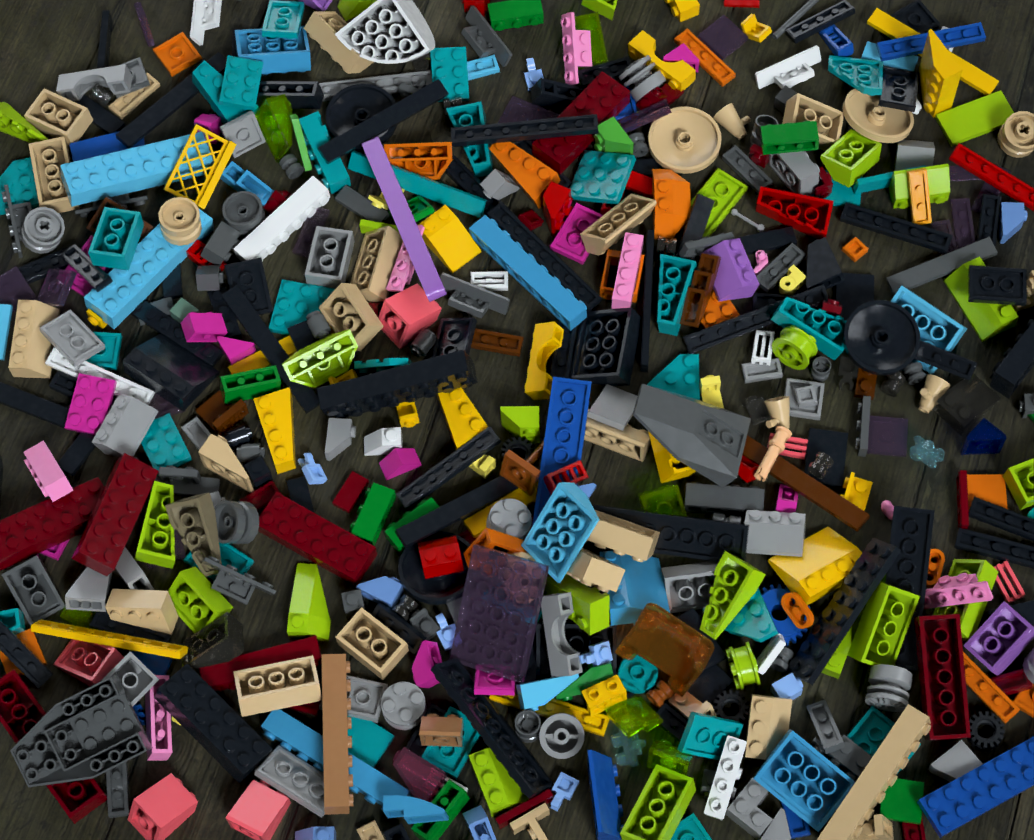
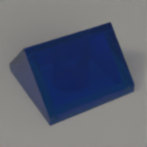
(984, 439)

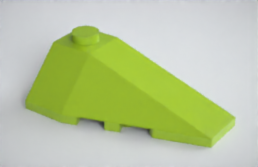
(15, 125)
(308, 606)

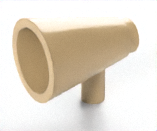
(730, 120)
(932, 391)
(779, 411)

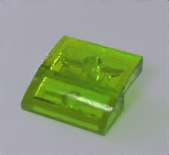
(633, 716)

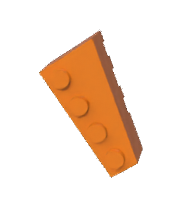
(525, 170)

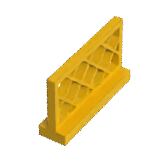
(215, 170)

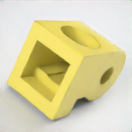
(792, 282)
(484, 465)

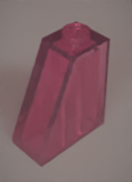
(418, 774)

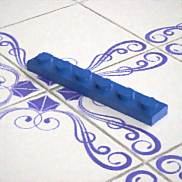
(915, 44)

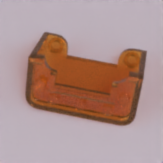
(668, 646)

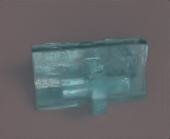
(926, 452)
(629, 745)

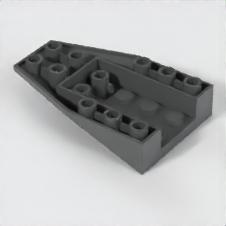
(694, 432)
(82, 737)

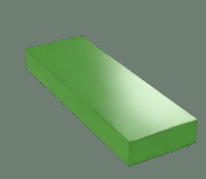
(301, 142)

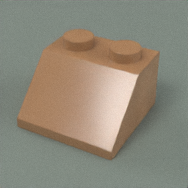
(441, 730)

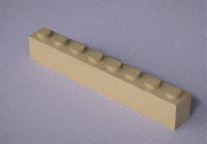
(877, 776)

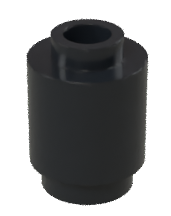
(238, 436)

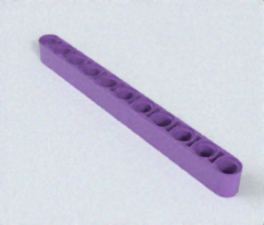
(404, 219)

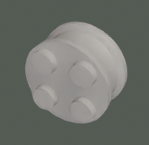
(510, 518)
(403, 705)
(561, 735)

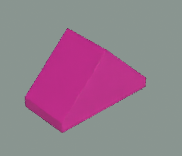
(682, 53)
(235, 349)
(399, 462)

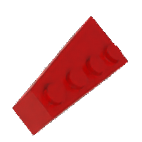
(800, 211)

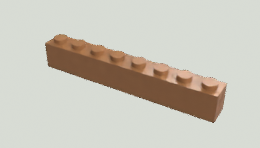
(335, 734)

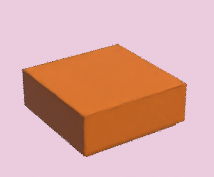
(855, 249)

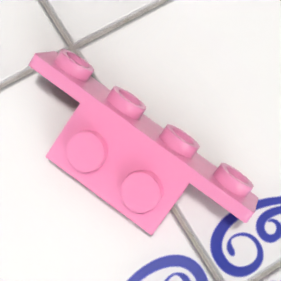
(575, 48)
(403, 269)
(957, 591)

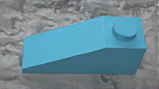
(542, 691)

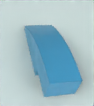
(245, 181)
(412, 809)

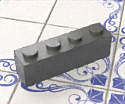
(724, 500)

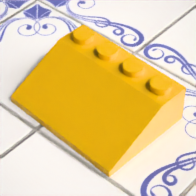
(938, 76)
(822, 567)

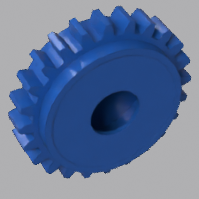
(786, 627)

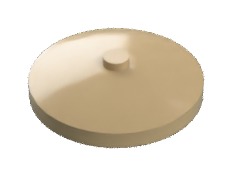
(874, 121)
(685, 140)

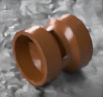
(659, 694)

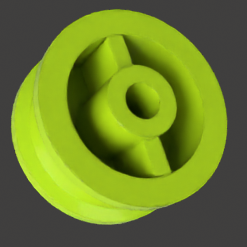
(794, 347)
(743, 666)

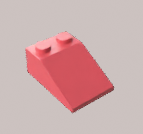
(88, 661)

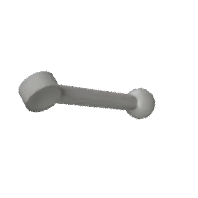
(760, 228)

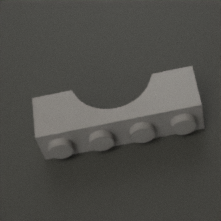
(76, 84)
(562, 657)

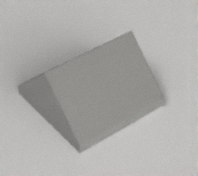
(913, 154)

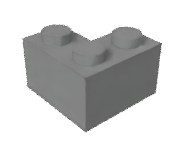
(745, 809)

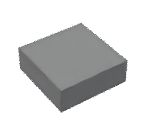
(805, 396)

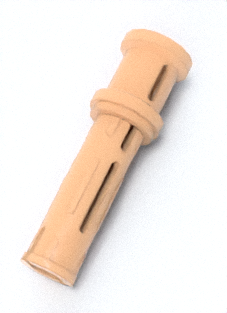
(776, 446)

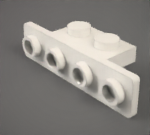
(204, 17)
(791, 70)
(724, 780)

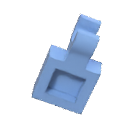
(532, 75)
(313, 472)
(447, 633)
(599, 654)
(563, 788)

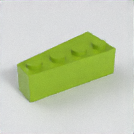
(589, 605)

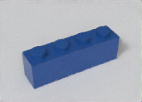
(98, 146)

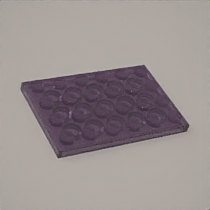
(499, 613)

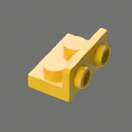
(857, 491)
(604, 695)

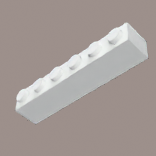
(283, 221)

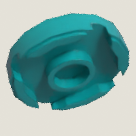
(637, 675)

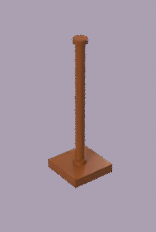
(522, 472)

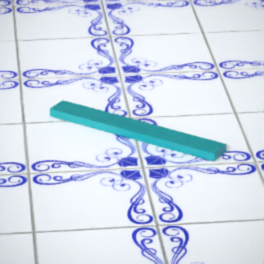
(424, 187)

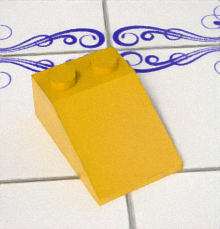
(449, 239)

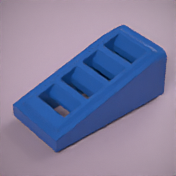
(833, 41)

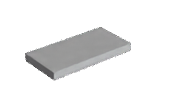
(294, 779)

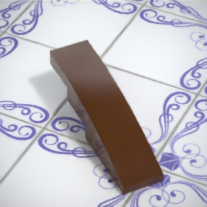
(700, 291)

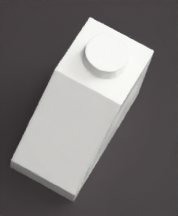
(383, 441)

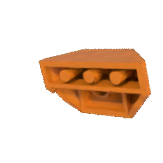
(421, 158)
(672, 200)

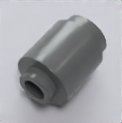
(318, 325)
(423, 343)
(249, 452)

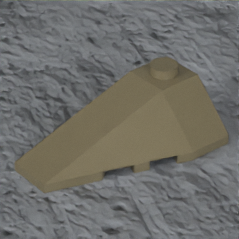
(197, 526)

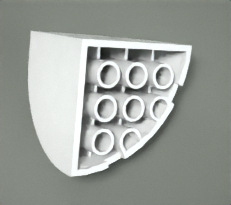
(389, 32)

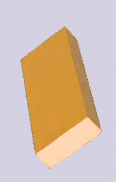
(919, 196)

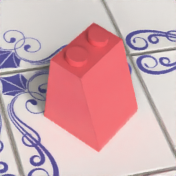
(407, 315)
(162, 808)
(258, 811)

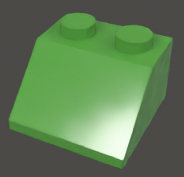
(612, 138)

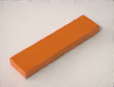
(707, 59)
(988, 691)

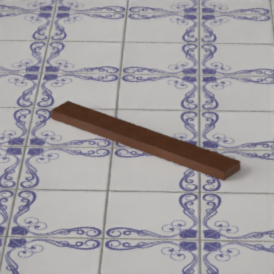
(808, 487)

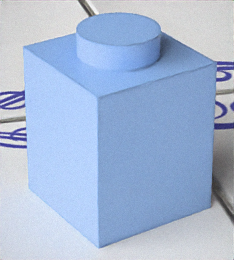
(787, 687)

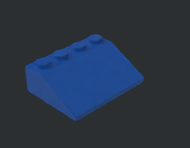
(604, 796)

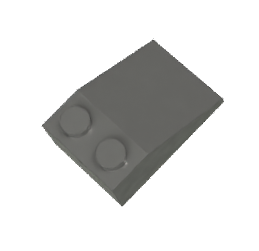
(33, 589)

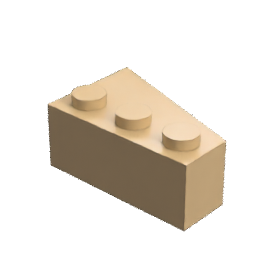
(143, 609)

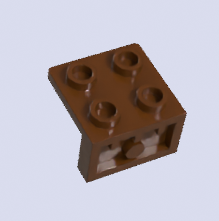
(220, 415)

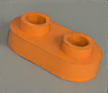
(935, 569)
(797, 611)

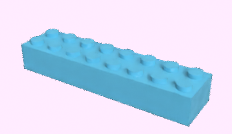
(130, 169)
(149, 267)

